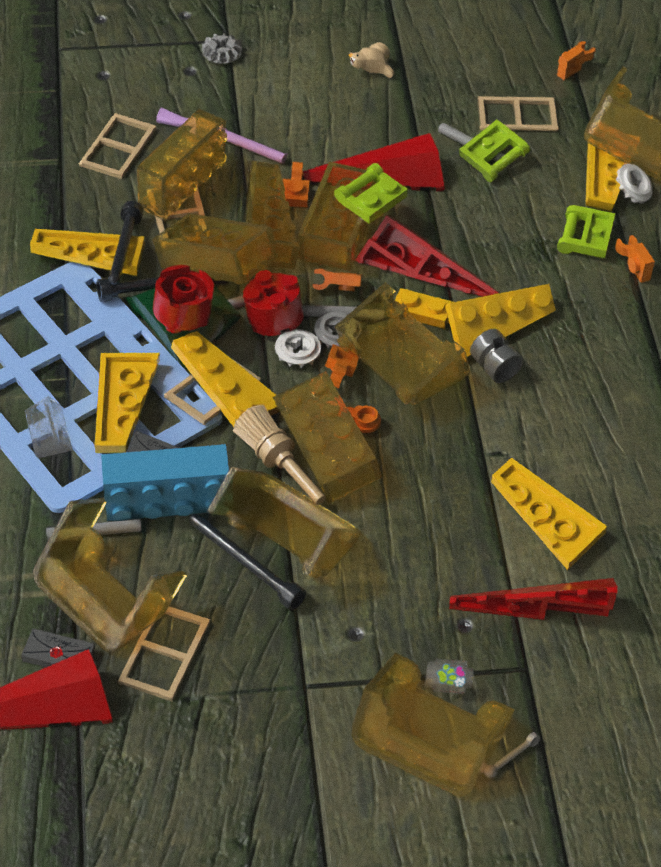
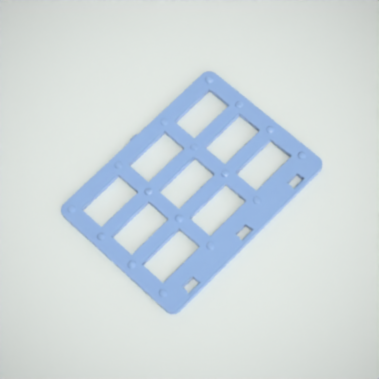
(121, 329)

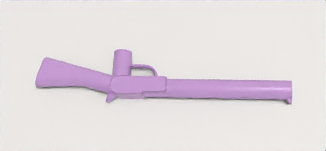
(170, 118)

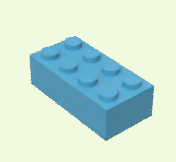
(162, 481)

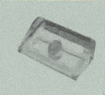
(48, 428)

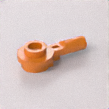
(366, 418)

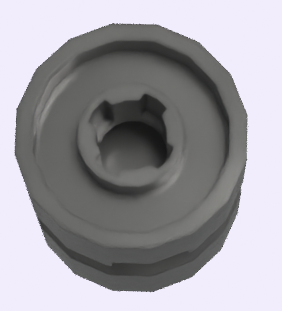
(496, 355)

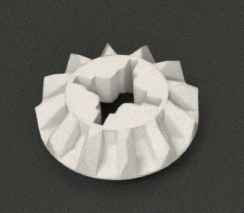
(632, 174)
(292, 340)

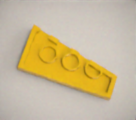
(601, 179)
(87, 248)
(499, 311)
(222, 378)
(121, 396)
(550, 514)

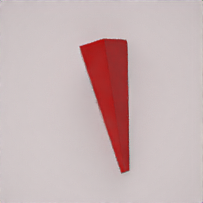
(408, 162)
(407, 253)
(583, 597)
(55, 694)

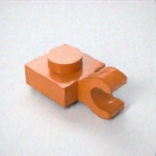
(572, 60)
(295, 188)
(639, 259)
(344, 280)
(341, 364)

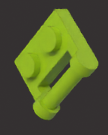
(488, 145)
(376, 199)
(595, 232)

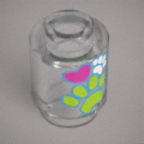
(448, 676)

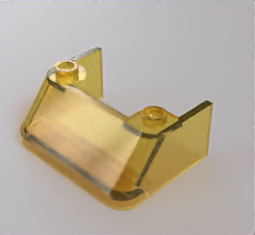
(625, 130)
(286, 517)
(87, 591)

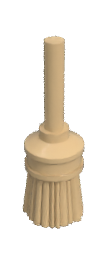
(273, 446)

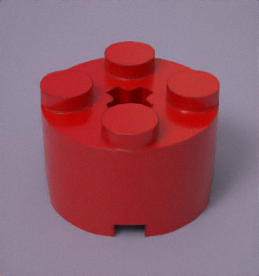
(183, 298)
(273, 303)

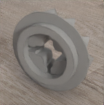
(224, 54)
(325, 326)

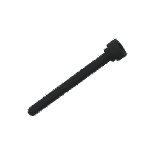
(131, 215)
(107, 291)
(290, 594)

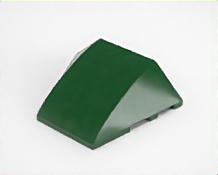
(222, 318)

